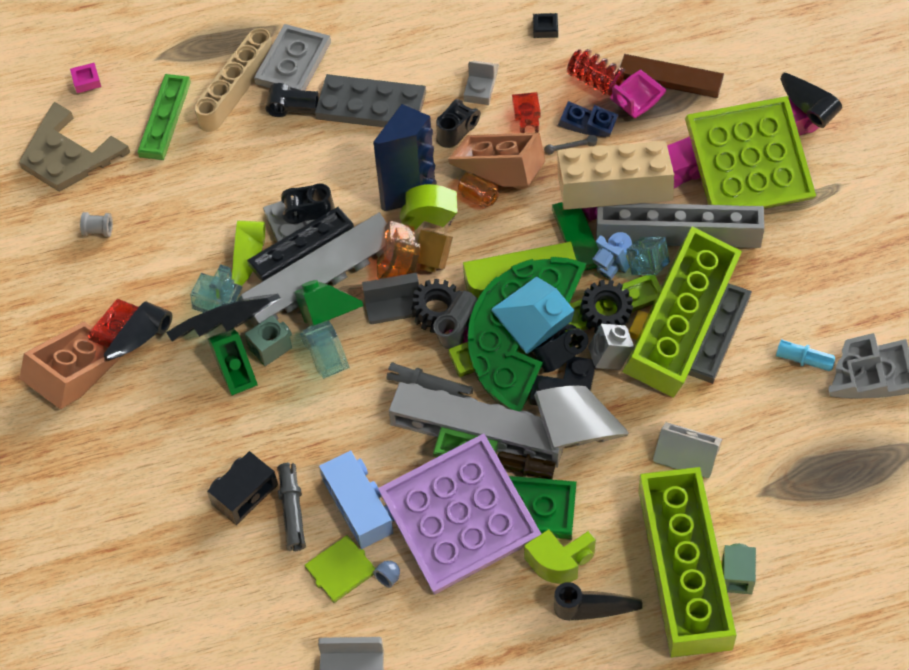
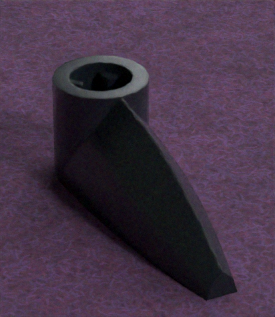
(811, 99)
(139, 329)
(591, 603)

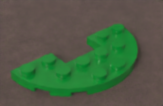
(492, 349)

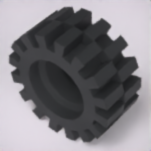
(608, 292)
(428, 293)

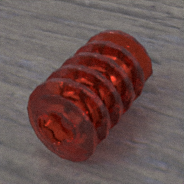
(594, 72)

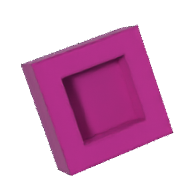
(85, 77)

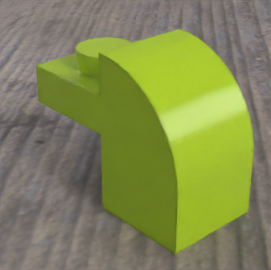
(429, 204)
(556, 562)

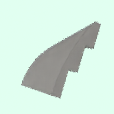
(871, 369)
(576, 417)

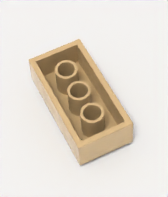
(615, 175)

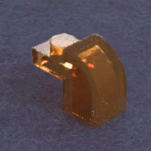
(400, 253)

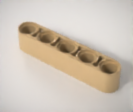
(232, 80)

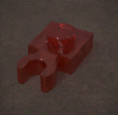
(527, 110)

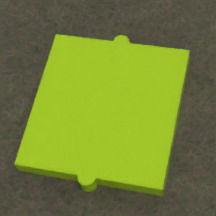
(340, 568)

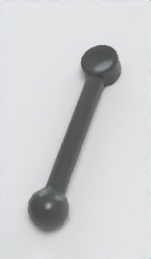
(591, 141)

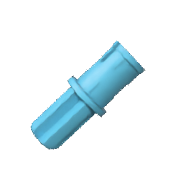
(805, 355)

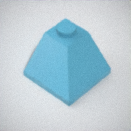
(534, 313)

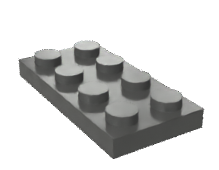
(365, 100)

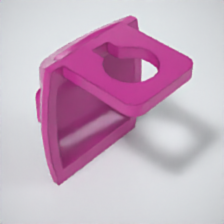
(637, 94)

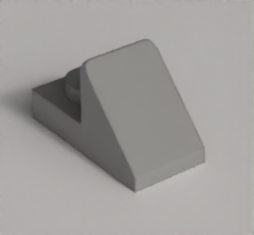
(480, 82)

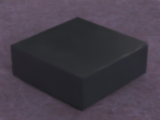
(545, 25)

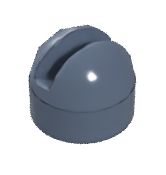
(387, 573)

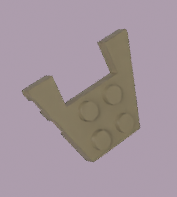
(60, 160)

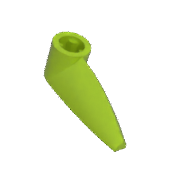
(248, 243)

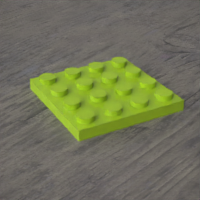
(750, 155)

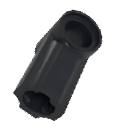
(283, 100)

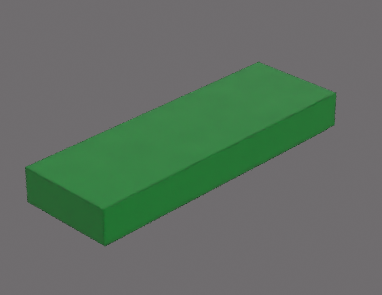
(577, 231)

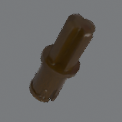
(527, 465)

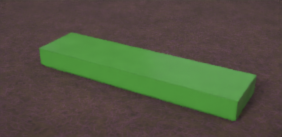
(164, 117)

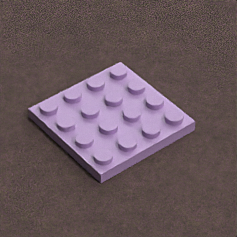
(459, 513)

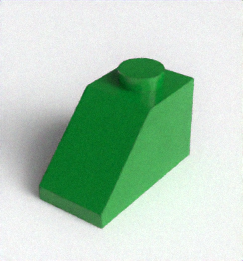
(323, 302)
(232, 361)

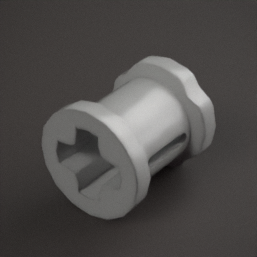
(96, 224)

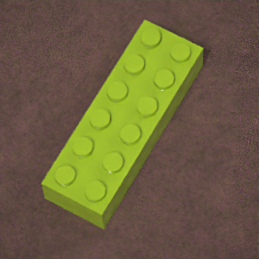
(682, 312)
(686, 563)

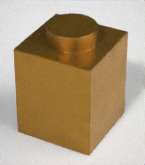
(433, 250)

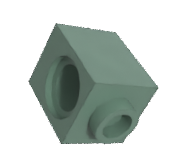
(266, 349)
(739, 568)

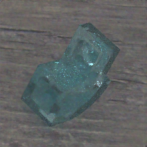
(214, 291)
(325, 349)

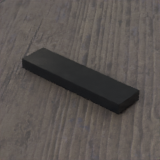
(300, 244)

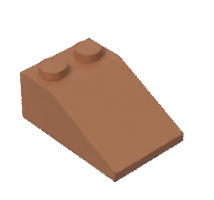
(501, 157)
(65, 366)

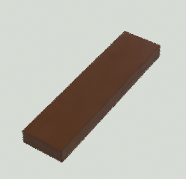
(675, 75)

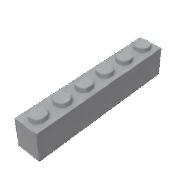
(731, 224)
(324, 264)
(429, 410)

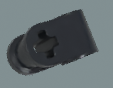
(455, 123)
(308, 201)
(558, 349)

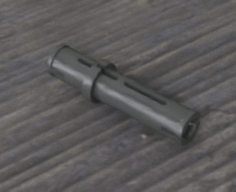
(426, 380)
(290, 497)

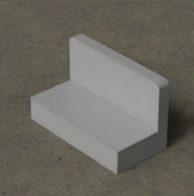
(686, 448)
(351, 653)

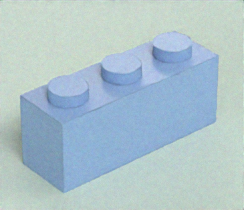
(357, 499)

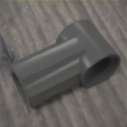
(455, 318)

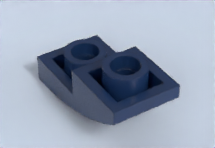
(588, 122)

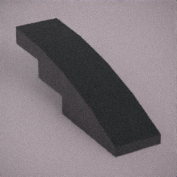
(229, 315)

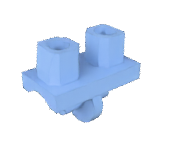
(612, 255)

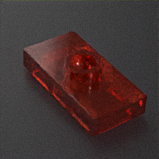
(112, 322)

